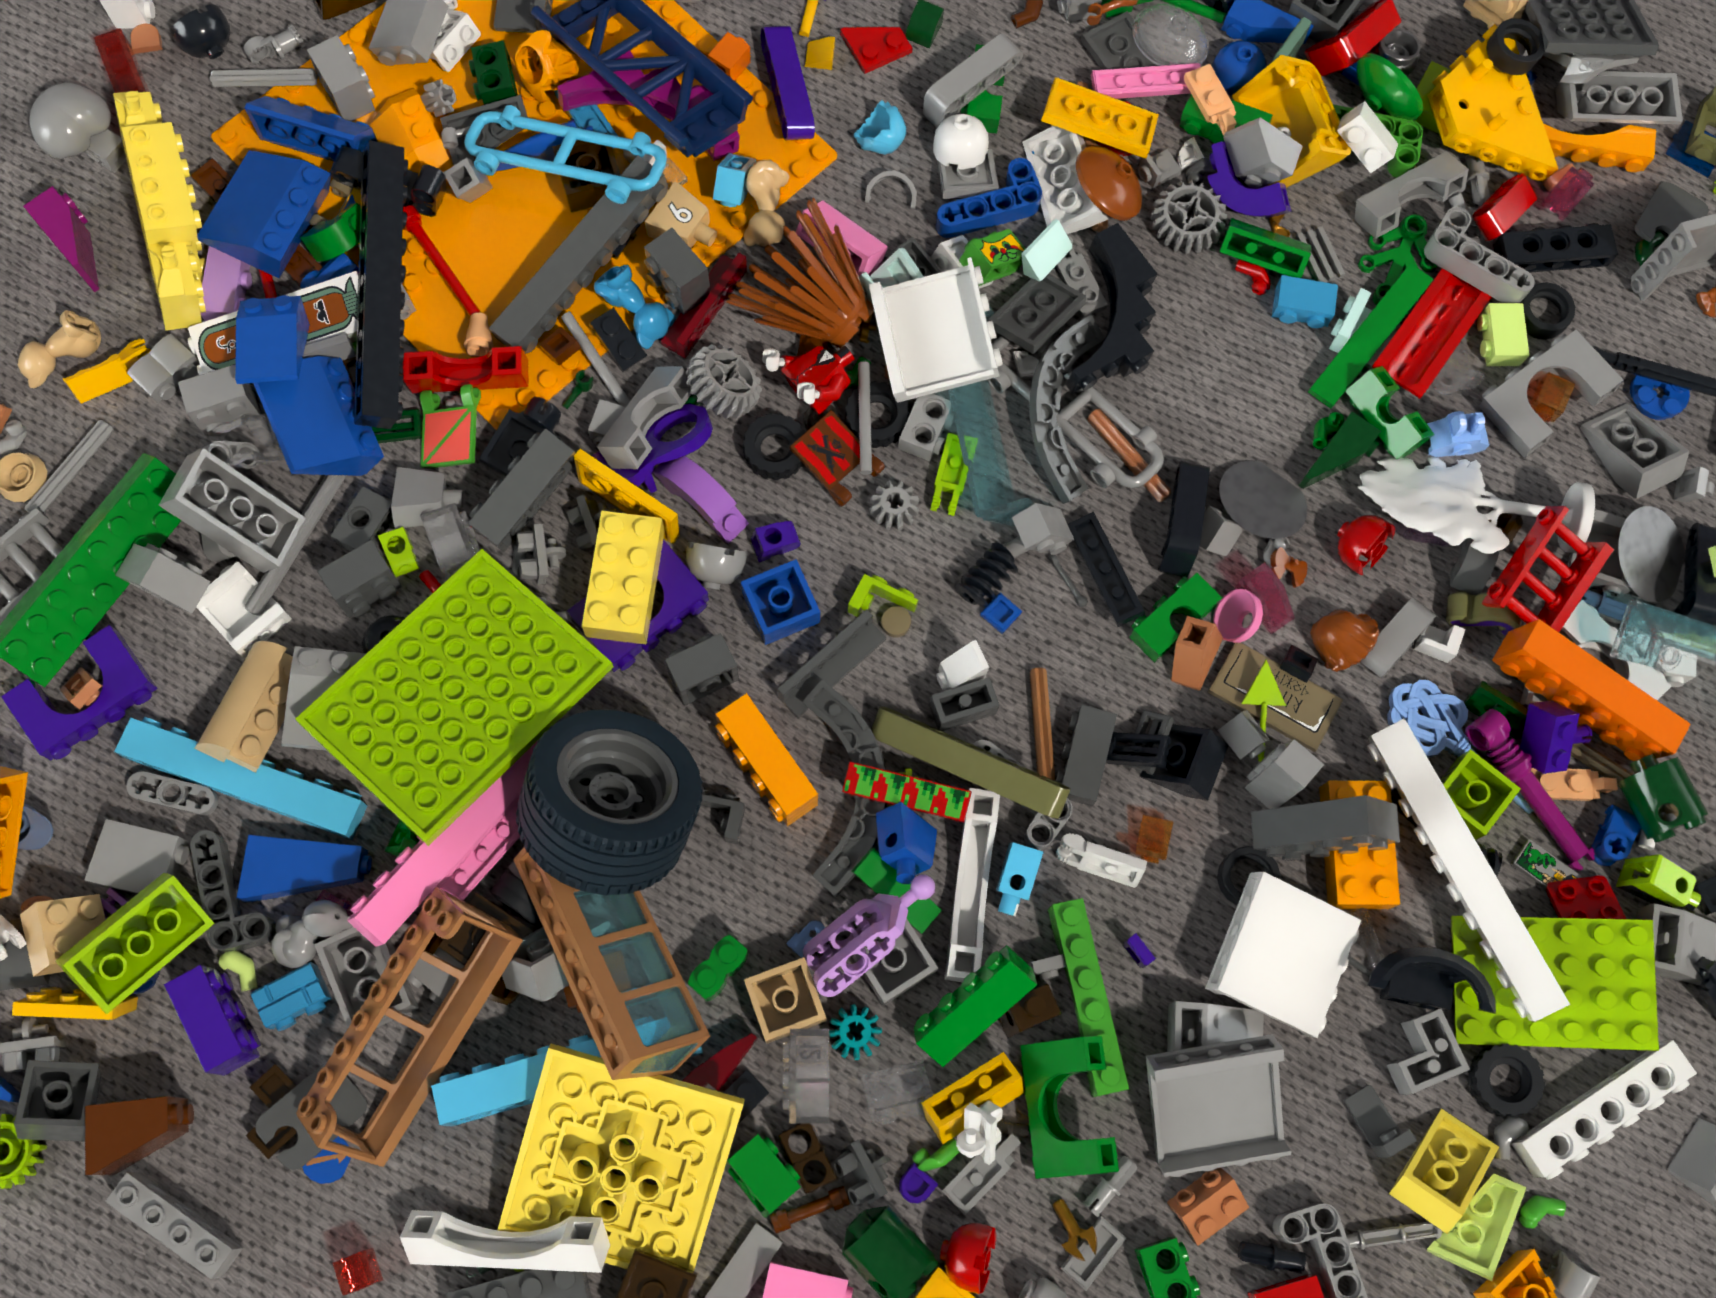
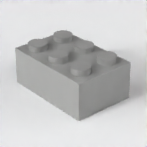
(352, 969)

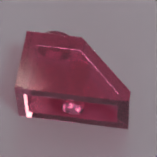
(1272, 594)

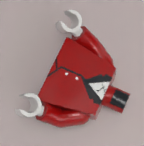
(814, 375)

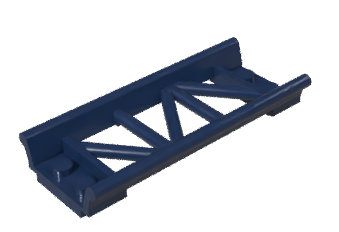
(690, 130)

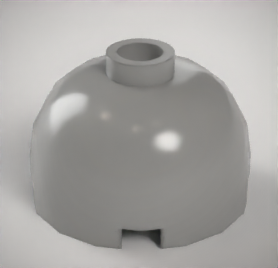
(714, 564)

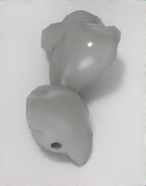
(296, 935)

